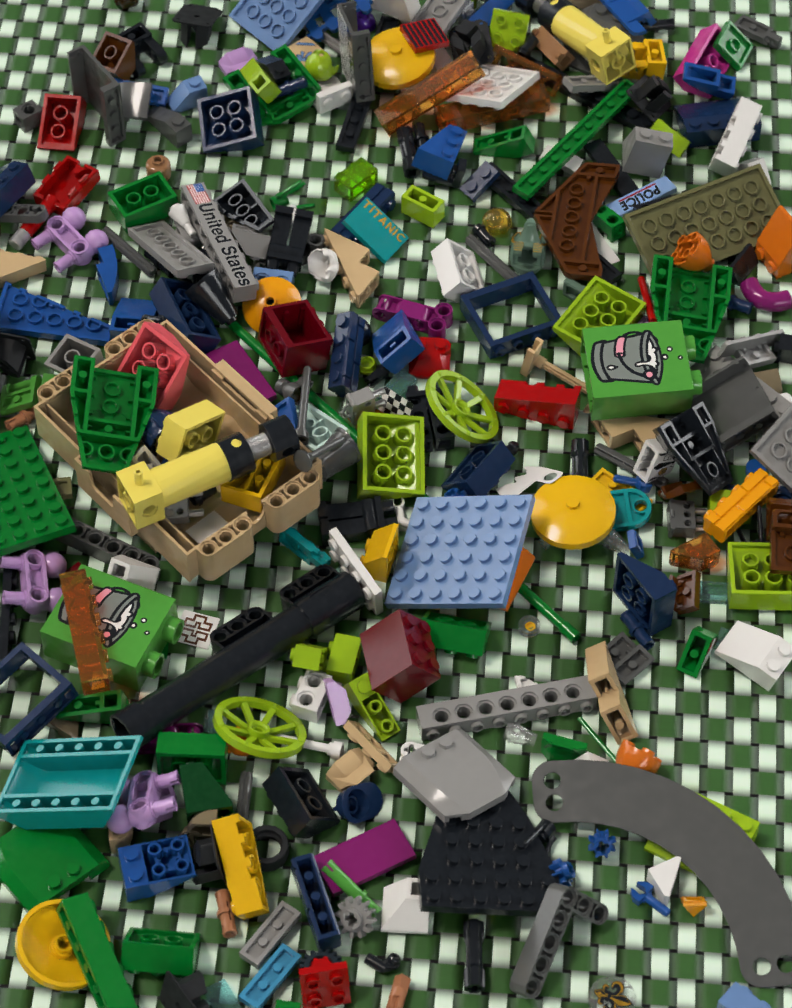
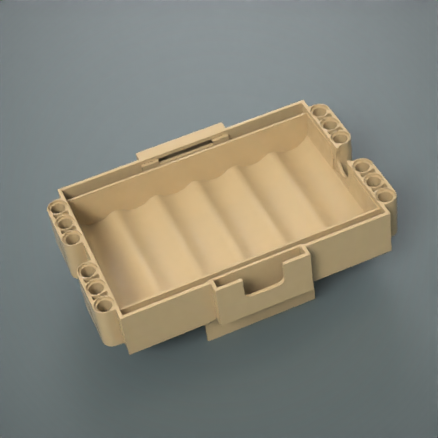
(245, 408)

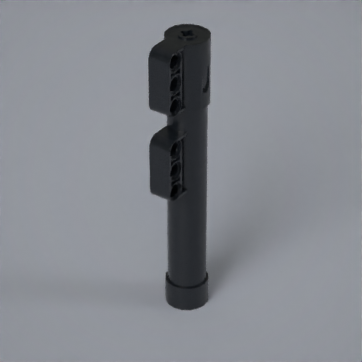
(244, 647)

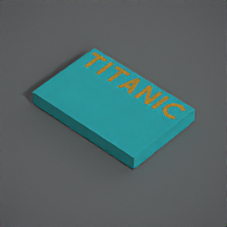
(375, 230)

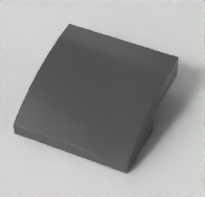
(136, 100)
(628, 658)

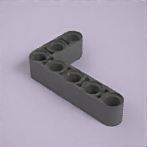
(547, 933)

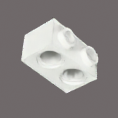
(314, 696)

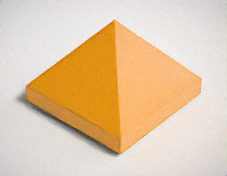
(693, 904)

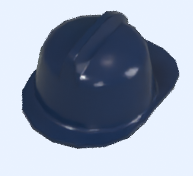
(359, 802)

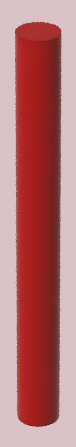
(646, 298)

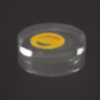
(529, 626)

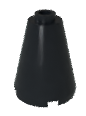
(213, 298)

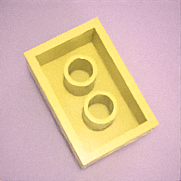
(190, 429)

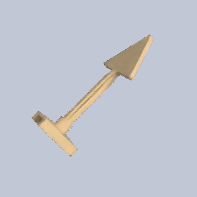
(534, 359)

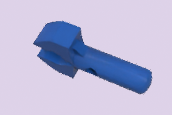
(635, 482)
(648, 898)

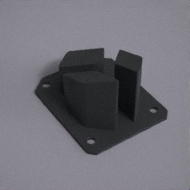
(200, 19)
(473, 34)
(656, 91)
(14, 353)
(206, 854)
(184, 992)

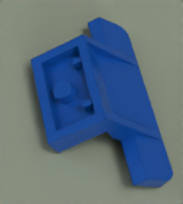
(629, 14)

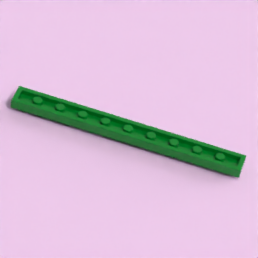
(573, 141)

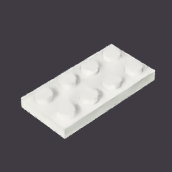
(351, 564)

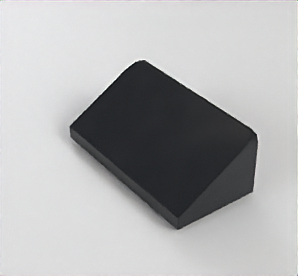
(743, 264)

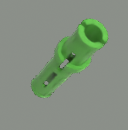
(348, 885)

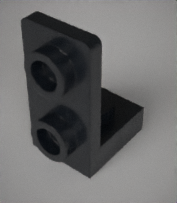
(455, 176)

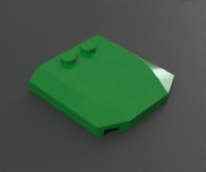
(285, 106)
(46, 863)

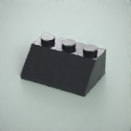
(300, 802)

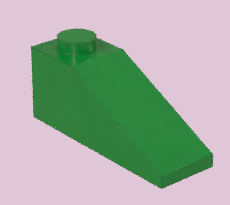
(507, 143)
(94, 707)

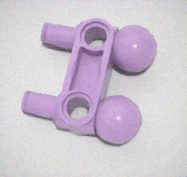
(64, 233)
(33, 571)
(141, 801)

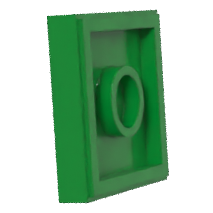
(733, 45)

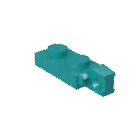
(303, 548)

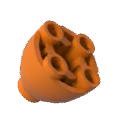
(693, 253)
(631, 756)

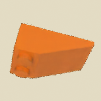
(775, 244)

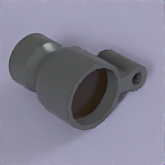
(290, 389)

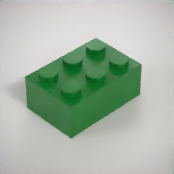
(142, 201)

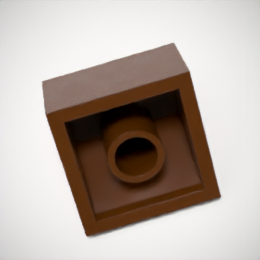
(116, 55)

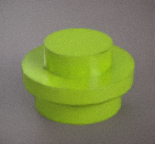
(367, 365)

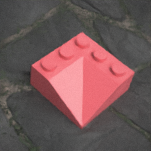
(159, 349)

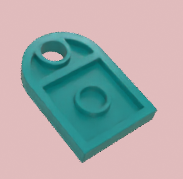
(626, 515)

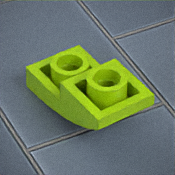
(680, 143)

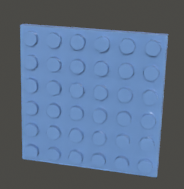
(460, 552)

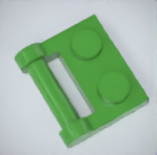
(19, 395)

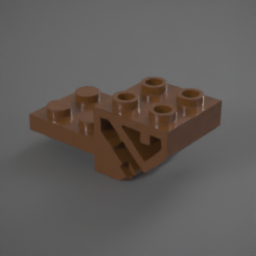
(779, 534)

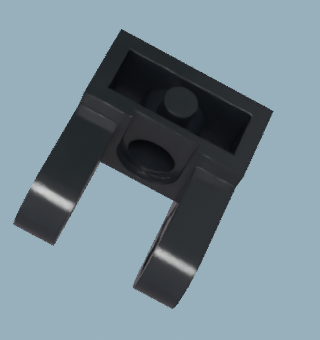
(144, 43)

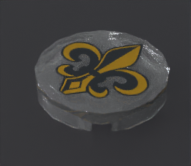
(612, 993)

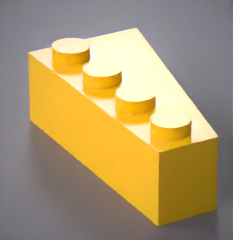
(241, 866)

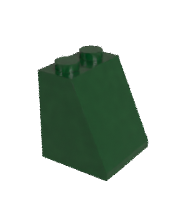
(202, 791)

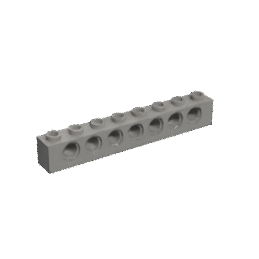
(514, 699)

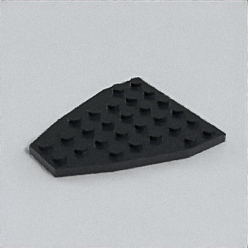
(485, 865)

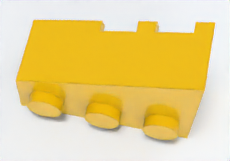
(252, 488)

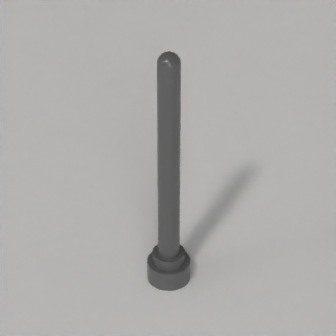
(303, 434)

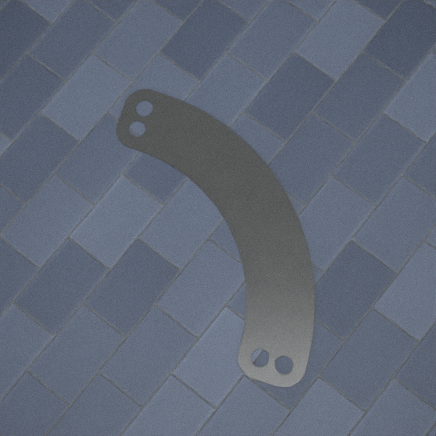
(687, 828)

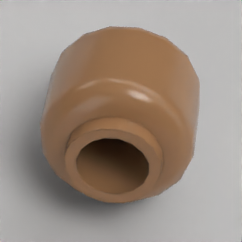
(159, 163)

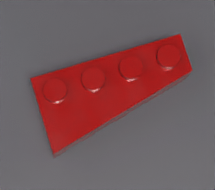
(539, 402)

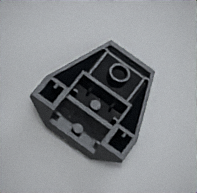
(696, 447)

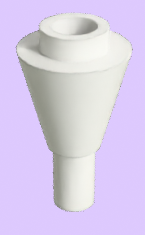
(179, 214)

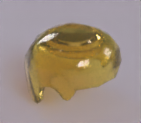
(497, 221)

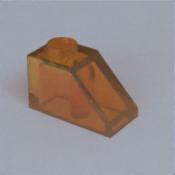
(696, 554)

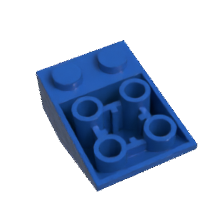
(129, 313)
(396, 343)
(155, 866)

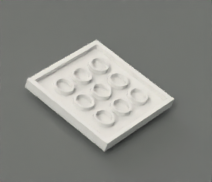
(497, 88)

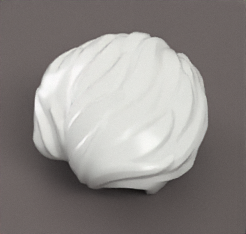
(323, 264)

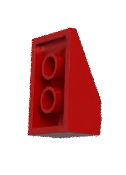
(61, 122)

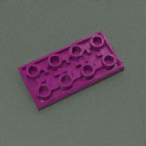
(241, 362)
(367, 855)

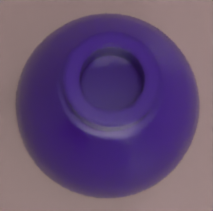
(365, 21)

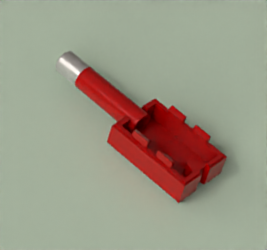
(59, 190)

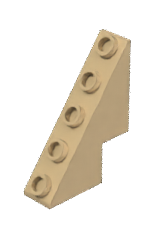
(19, 266)
(353, 267)
(626, 430)
(610, 695)

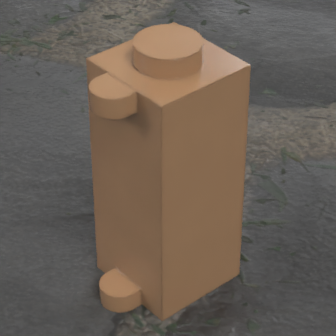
(552, 48)

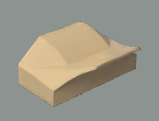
(350, 769)

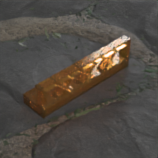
(500, 51)

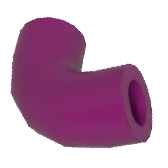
(764, 299)

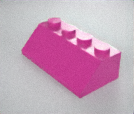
(703, 54)

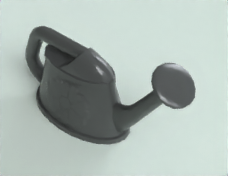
(336, 455)

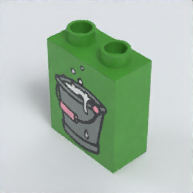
(639, 369)
(134, 628)

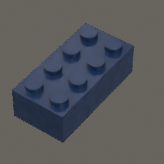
(184, 314)

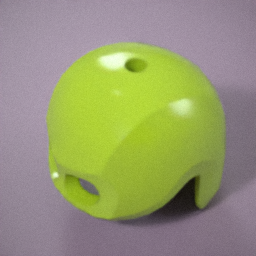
(320, 66)

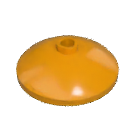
(269, 289)

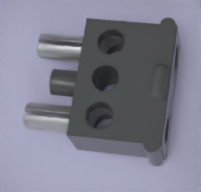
(682, 518)

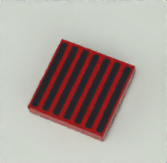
(424, 35)

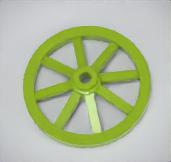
(458, 409)
(257, 731)

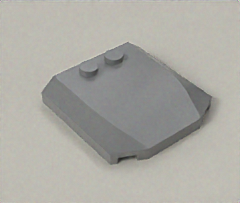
(454, 776)

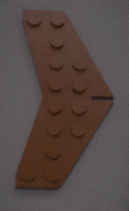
(568, 217)

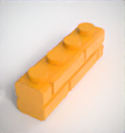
(739, 505)

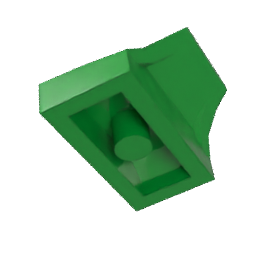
(561, 748)

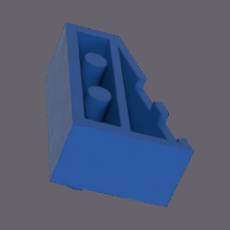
(440, 151)

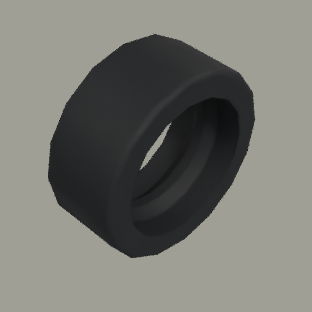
(278, 835)

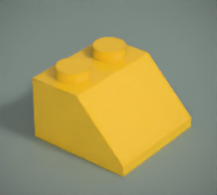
(381, 552)

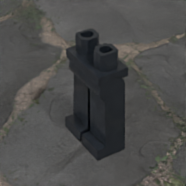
(279, 253)
(442, 435)
(354, 519)

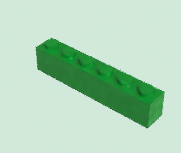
(95, 953)

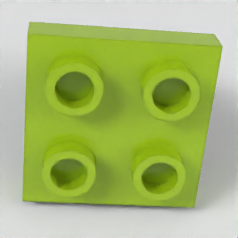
(508, 28)

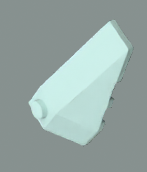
(319, 427)

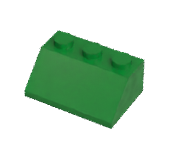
(458, 633)
(180, 748)
(160, 952)

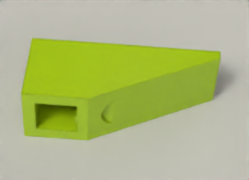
(260, 81)
(371, 707)

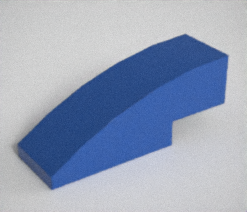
(709, 80)
(108, 272)

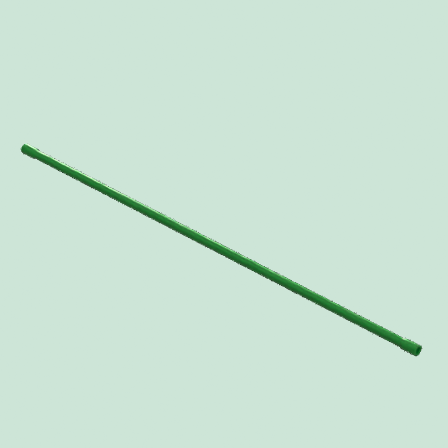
(563, 626)

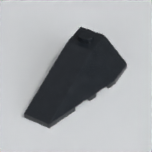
(244, 207)

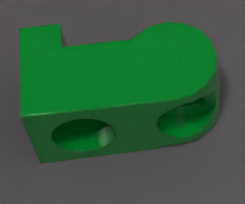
(610, 223)

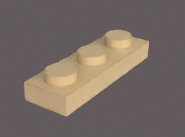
(370, 746)

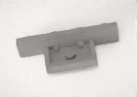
(753, 348)

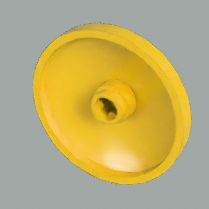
(396, 63)
(573, 512)
(46, 951)

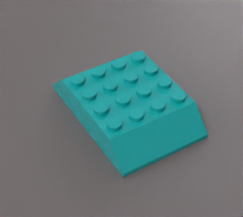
(68, 781)

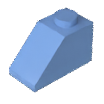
(186, 94)

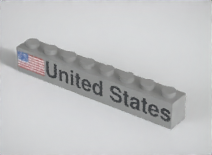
(219, 242)

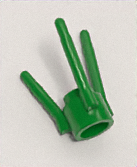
(282, 199)

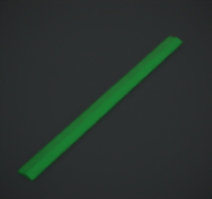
(597, 739)

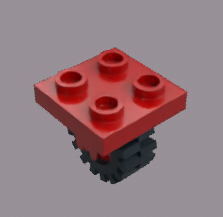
(324, 980)

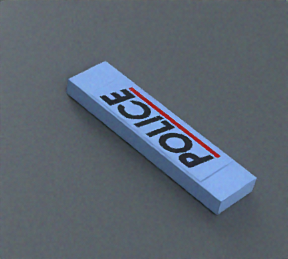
(657, 189)

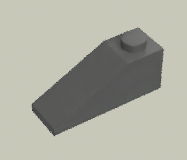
(171, 125)

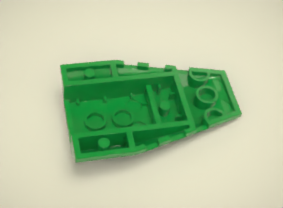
(691, 297)
(110, 412)

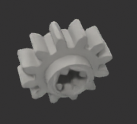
(355, 916)

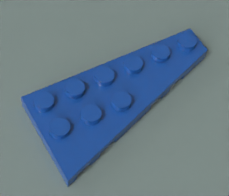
(43, 318)

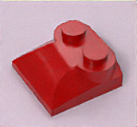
(432, 359)

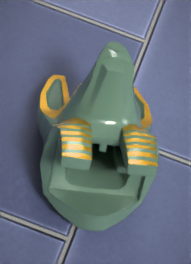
(528, 249)

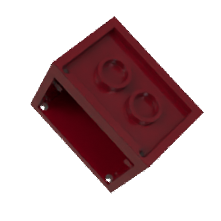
(294, 338)
(400, 656)

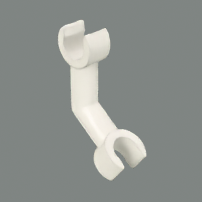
(399, 509)

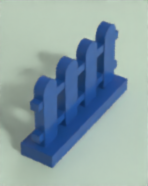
(330, 21)

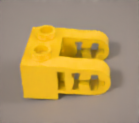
(649, 59)

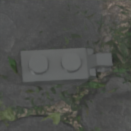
(758, 31)

